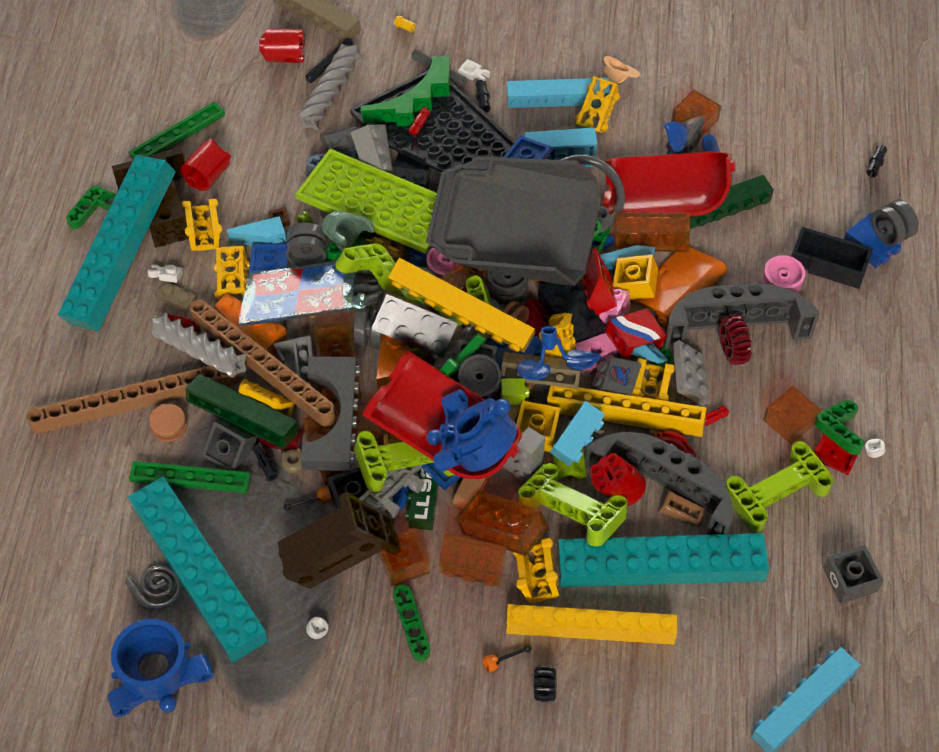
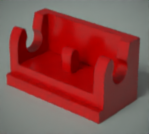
(834, 456)

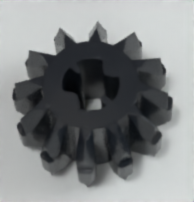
(545, 683)

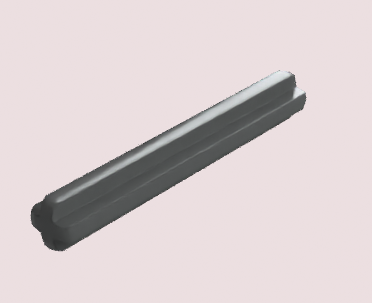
(426, 61)

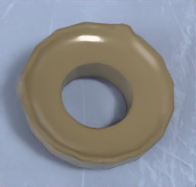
(288, 467)

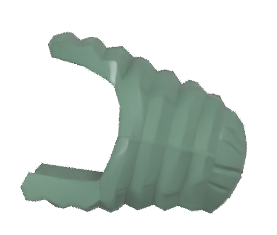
(345, 228)

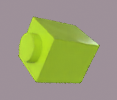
(514, 390)

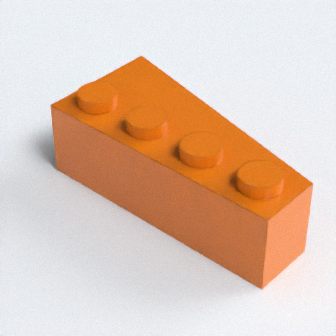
(263, 334)
(389, 355)

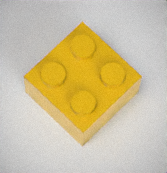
(637, 276)
(541, 419)

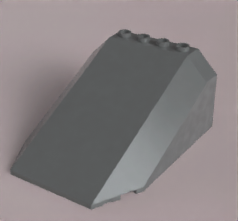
(517, 217)

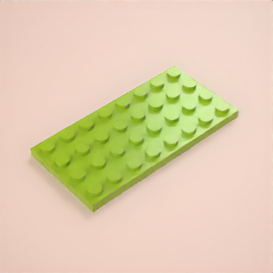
(391, 203)

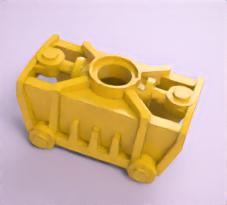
(604, 110)
(213, 227)
(241, 267)
(565, 329)
(661, 387)
(266, 397)
(527, 573)

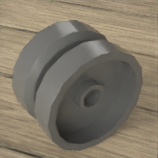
(895, 222)
(306, 244)
(506, 287)
(363, 329)
(483, 367)

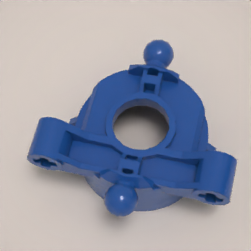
(472, 435)
(133, 646)

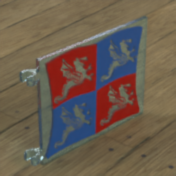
(298, 293)

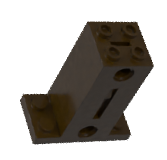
(169, 221)
(337, 542)

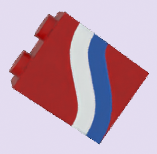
(634, 331)

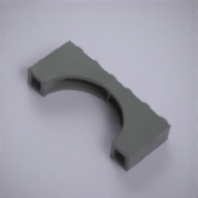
(335, 448)

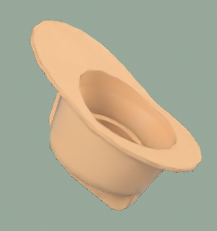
(617, 71)

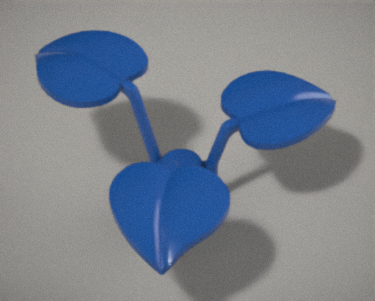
(678, 136)
(536, 370)

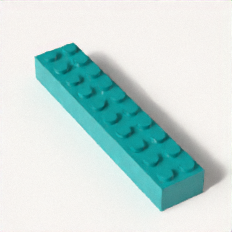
(116, 243)
(663, 560)
(198, 570)

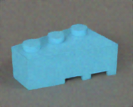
(578, 434)

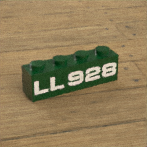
(422, 504)

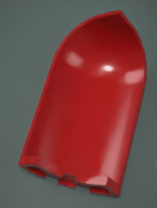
(672, 182)
(413, 407)

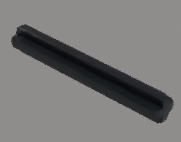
(321, 67)

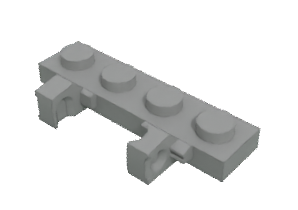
(395, 481)

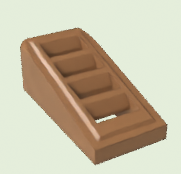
(671, 511)

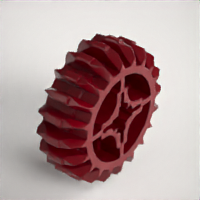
(735, 339)

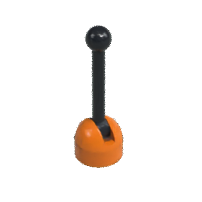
(322, 495)
(492, 662)

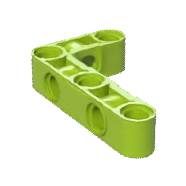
(373, 258)

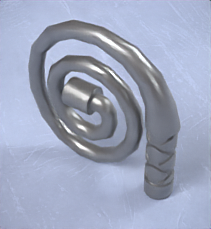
(141, 600)

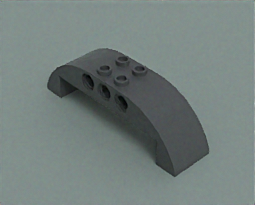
(753, 302)
(671, 469)

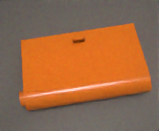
(679, 277)

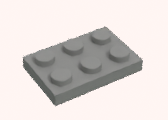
(690, 373)

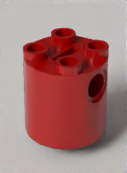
(282, 45)
(205, 165)
(617, 477)

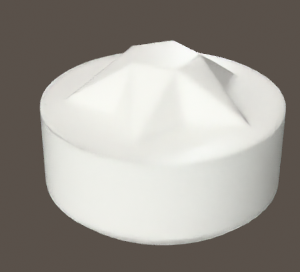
(875, 448)
(317, 627)

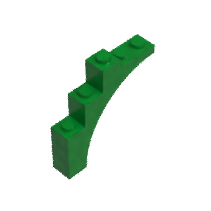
(403, 108)

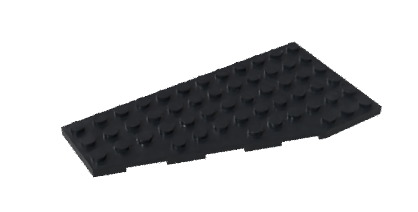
(450, 135)

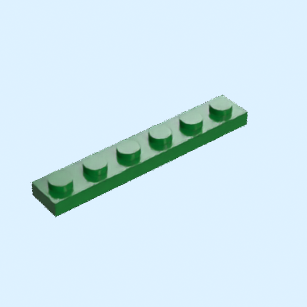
(179, 131)
(191, 477)

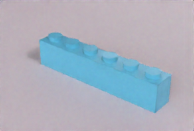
(550, 93)
(805, 701)

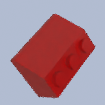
(598, 285)

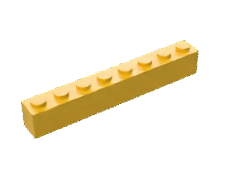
(462, 305)
(631, 410)
(591, 624)

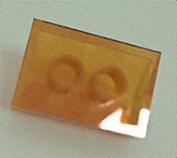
(472, 560)

